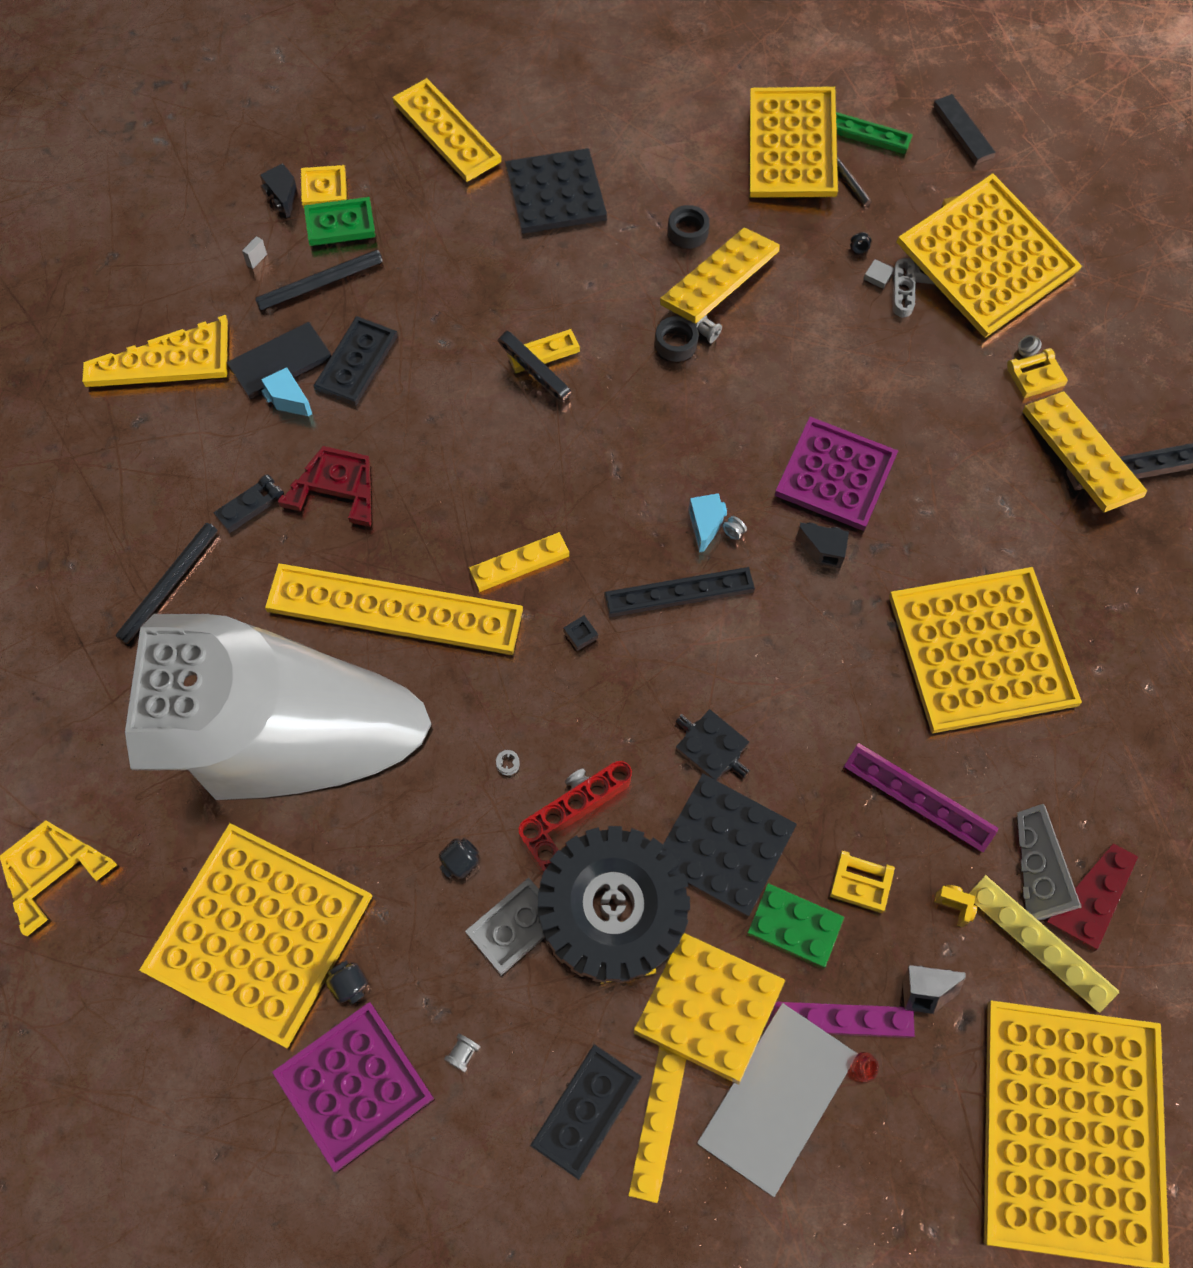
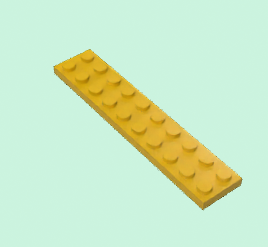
(395, 609)

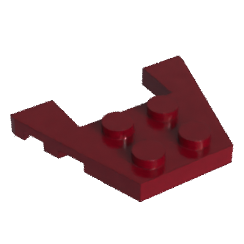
(335, 474)

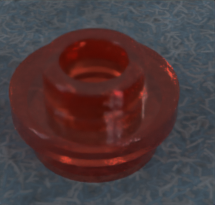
(865, 1067)

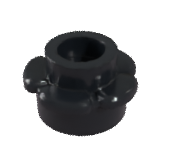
(863, 246)

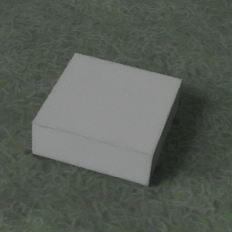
(254, 252)
(879, 273)

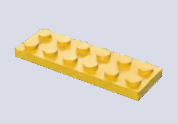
(447, 130)
(719, 275)
(1084, 451)

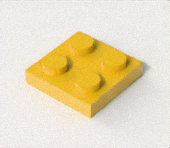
(323, 184)

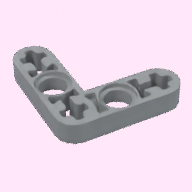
(913, 275)

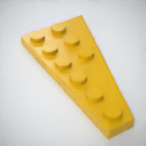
(171, 357)

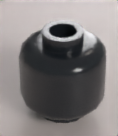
(458, 858)
(346, 982)

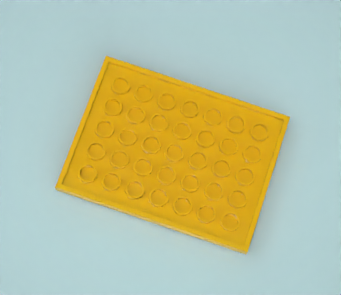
(1075, 1136)

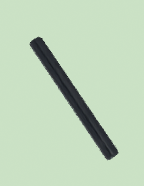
(318, 279)
(166, 583)

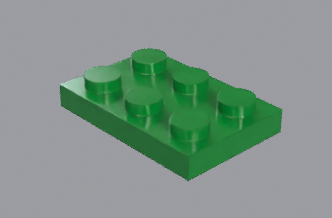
(339, 221)
(795, 926)

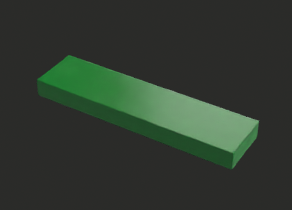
(872, 133)

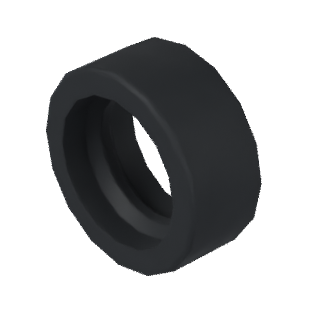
(693, 214)
(677, 324)

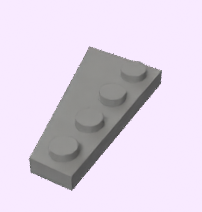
(1046, 877)

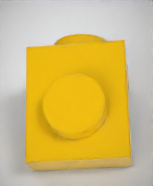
(954, 897)

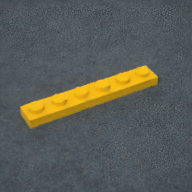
(657, 1126)

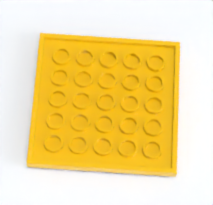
(988, 255)
(983, 650)
(257, 934)

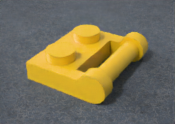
(1039, 379)
(859, 889)

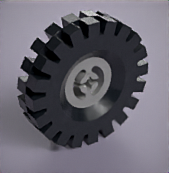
(612, 862)

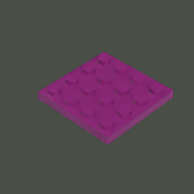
(836, 473)
(352, 1086)

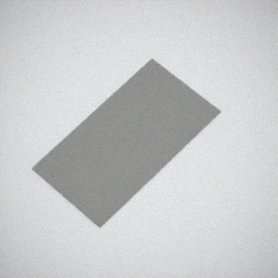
(778, 1099)

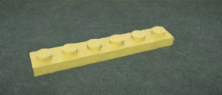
(1043, 944)

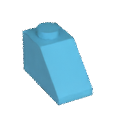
(285, 393)
(706, 518)

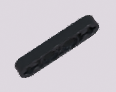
(534, 366)

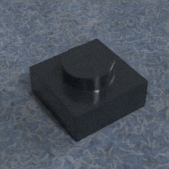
(580, 632)

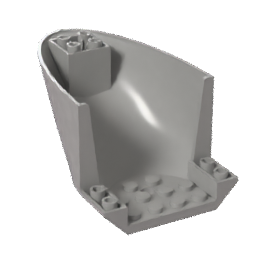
(262, 710)

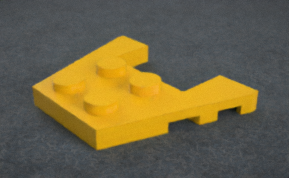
(41, 860)

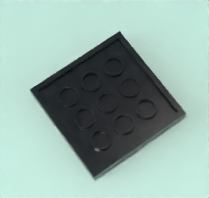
(555, 190)
(727, 844)

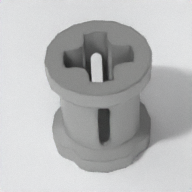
(708, 329)
(462, 1052)

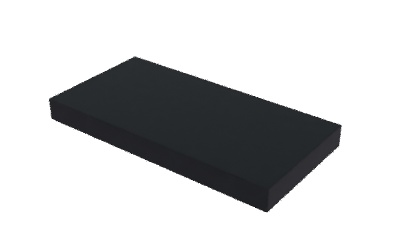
(297, 350)
(355, 361)
(586, 1111)

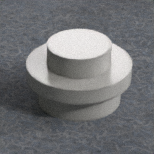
(1029, 346)

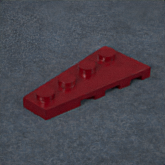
(1098, 898)

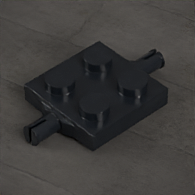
(712, 745)

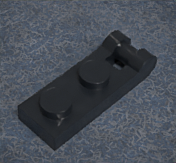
(248, 504)

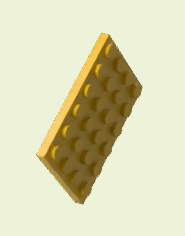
(793, 142)

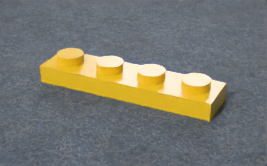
(519, 562)

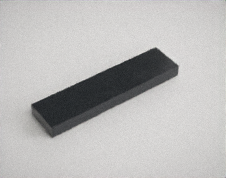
(964, 129)

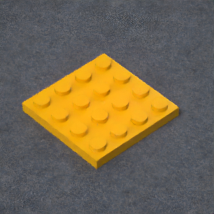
(710, 1008)

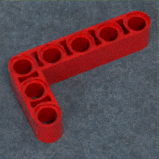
(569, 815)

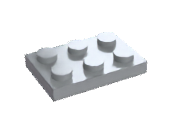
(509, 928)

